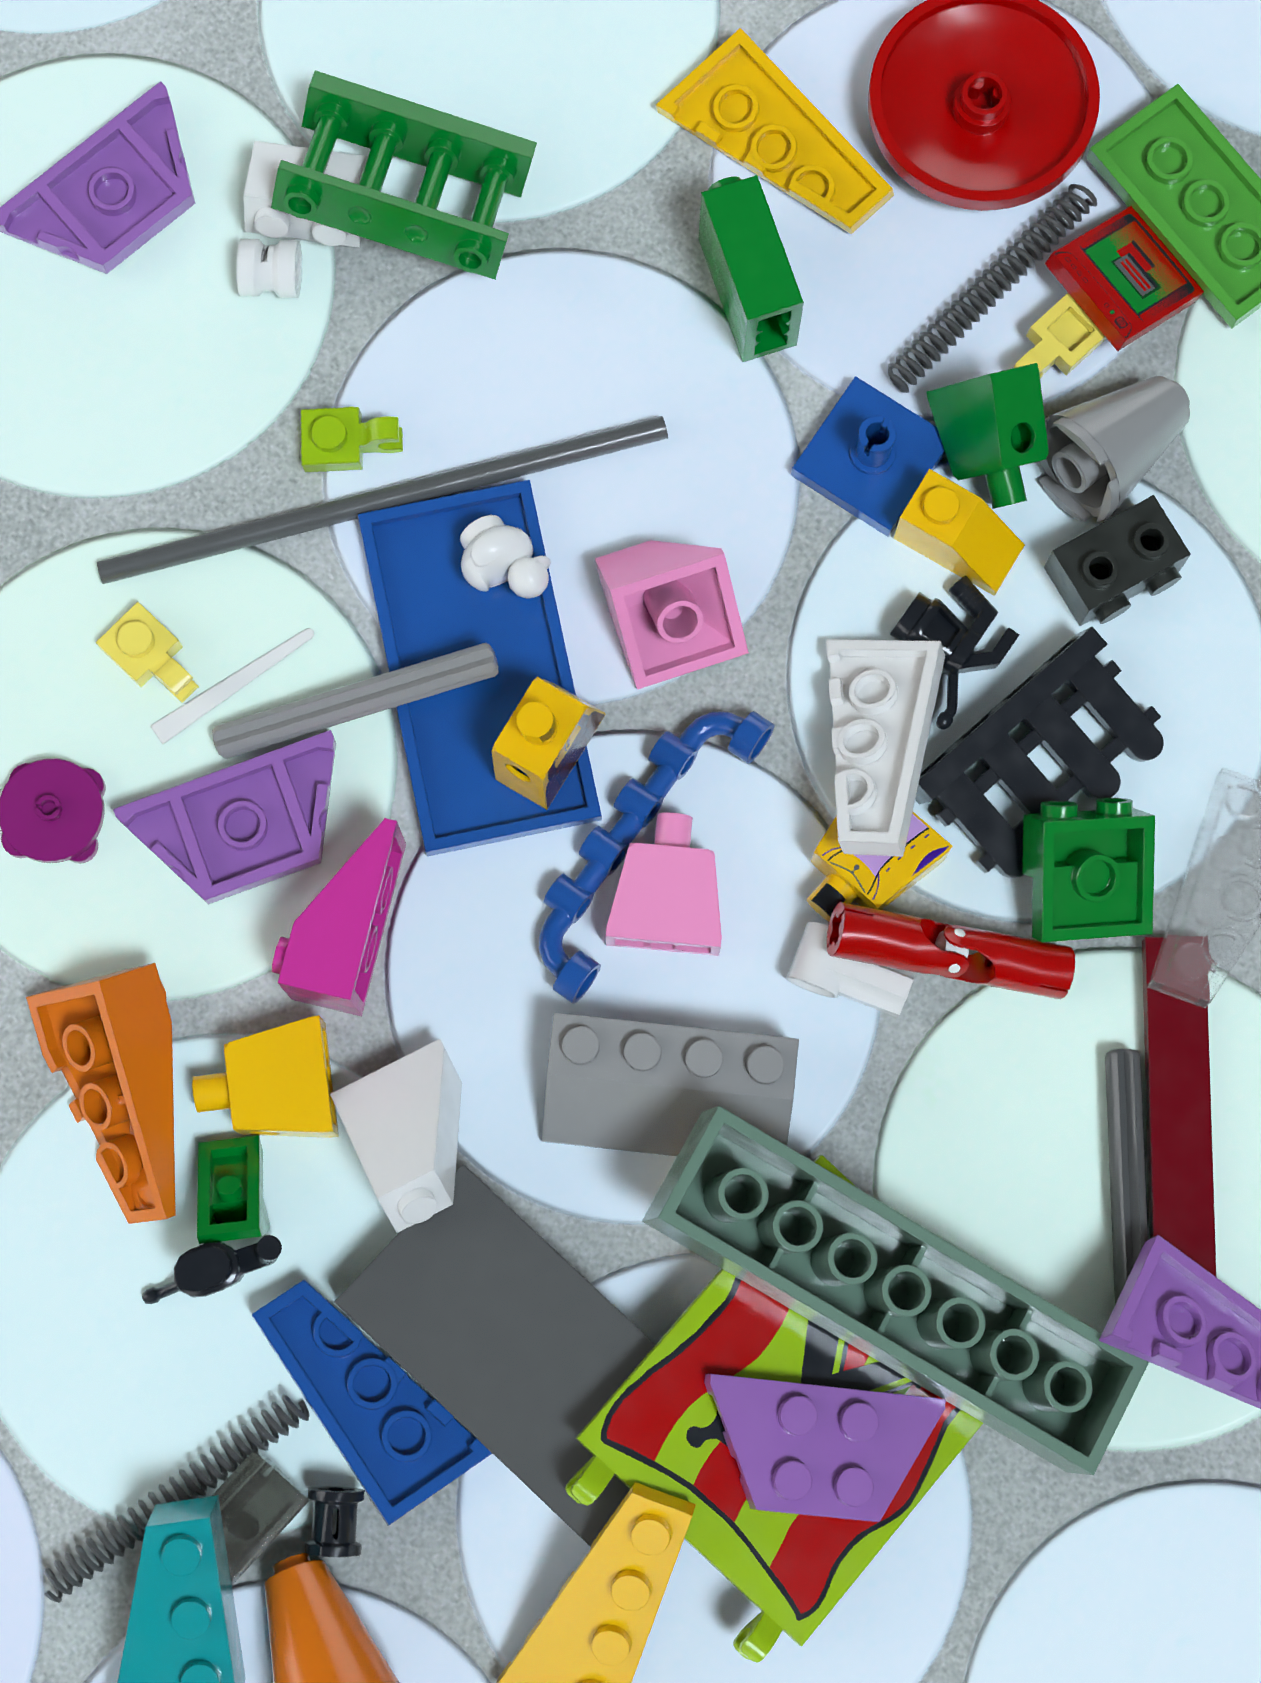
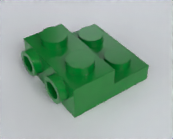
(1090, 870)

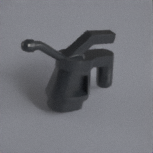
(934, 621)
(215, 1267)

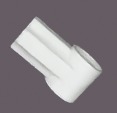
(861, 982)

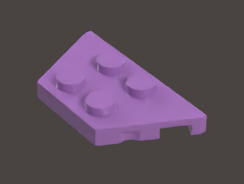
(108, 190)
(242, 820)
(821, 1445)

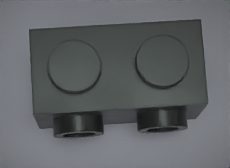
(1117, 562)

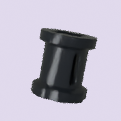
(343, 1542)

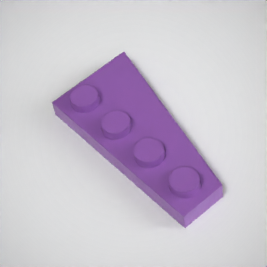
(1188, 1323)

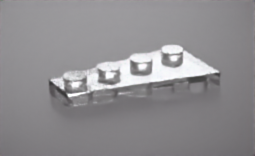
(1218, 895)

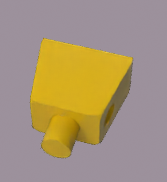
(275, 1083)

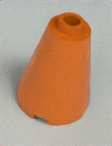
(317, 1630)

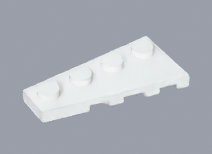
(881, 724)

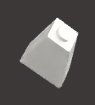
(407, 1132)

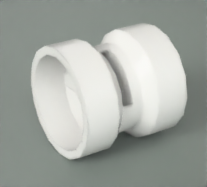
(269, 268)

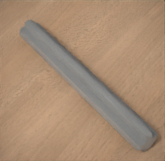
(355, 700)

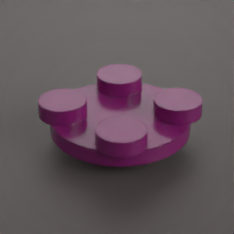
(52, 812)

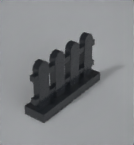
(1059, 734)

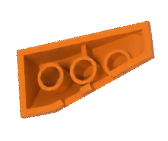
(118, 1060)

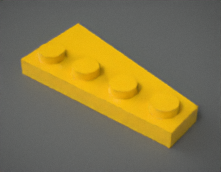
(771, 128)
(610, 1600)

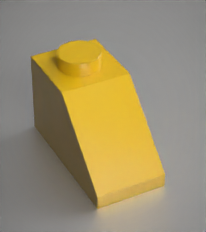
(958, 532)

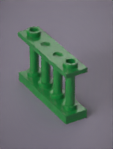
(418, 135)

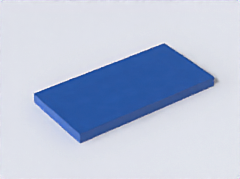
(434, 611)

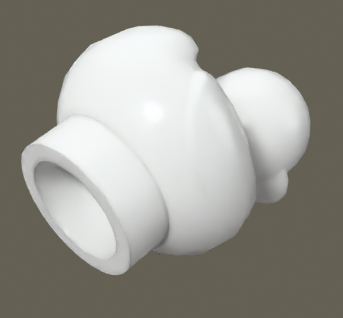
(500, 555)

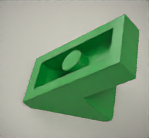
(231, 1190)

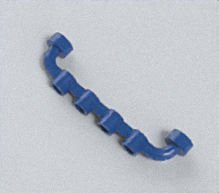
(608, 849)

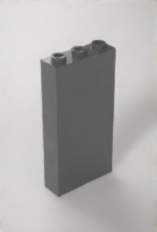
(502, 1340)

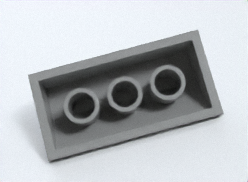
(649, 1082)

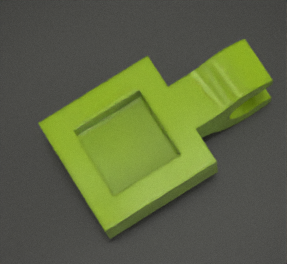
(337, 438)

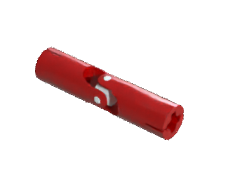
(943, 950)

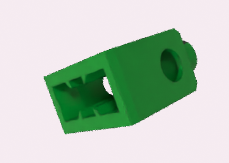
(993, 429)

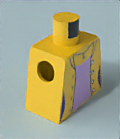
(874, 879)

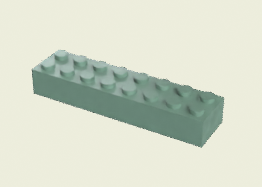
(895, 1291)

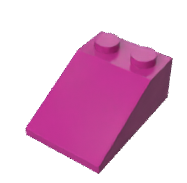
(341, 930)

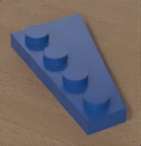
(375, 1414)

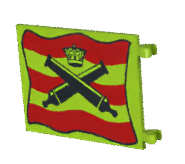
(670, 1437)

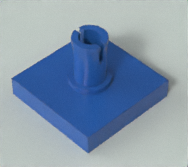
(870, 456)

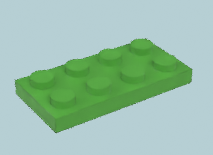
(1192, 196)

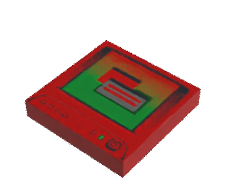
(1124, 278)

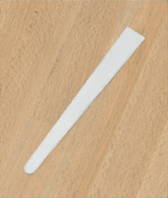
(193, 710)

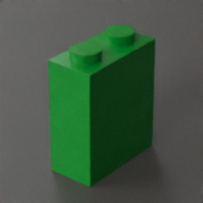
(749, 267)

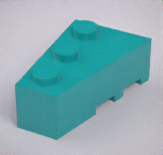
(183, 1601)

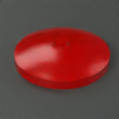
(983, 101)

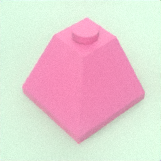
(671, 608)

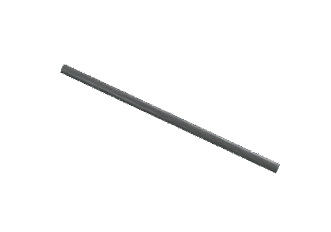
(387, 497)

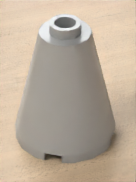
(1110, 445)

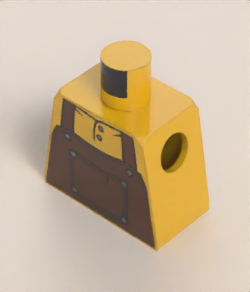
(543, 741)

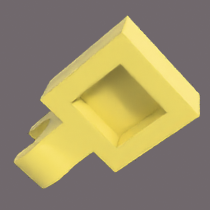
(1061, 338)
(146, 650)

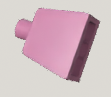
(667, 894)

